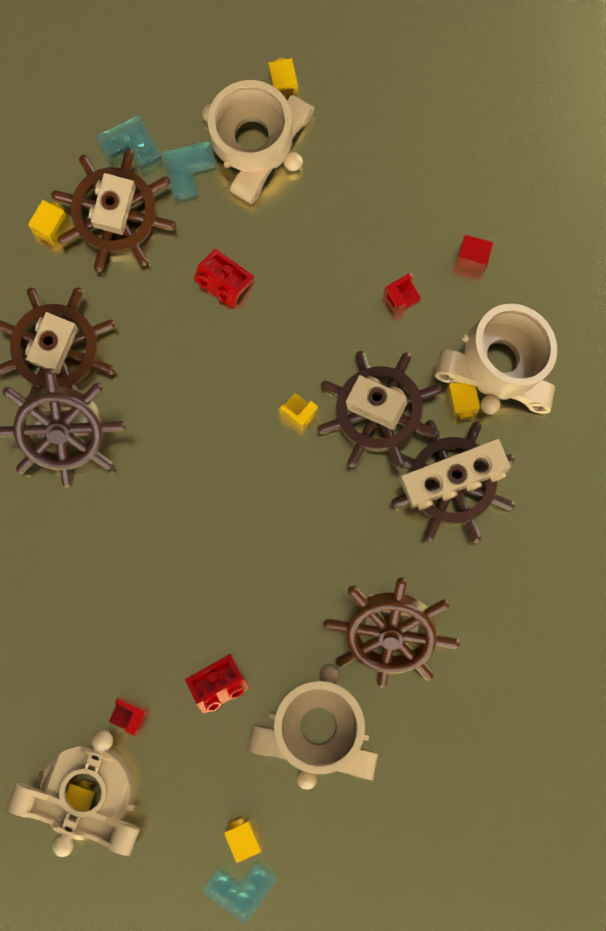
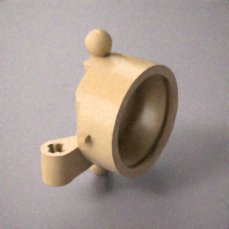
(263, 104)
(535, 354)
(339, 754)
(102, 822)

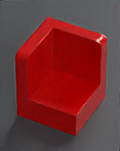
(474, 253)
(401, 293)
(128, 716)

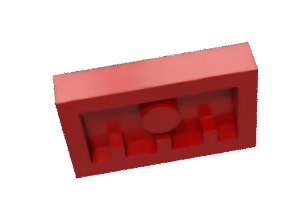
(223, 277)
(216, 684)

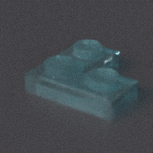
(130, 135)
(182, 163)
(243, 897)

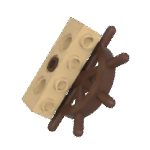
(452, 478)

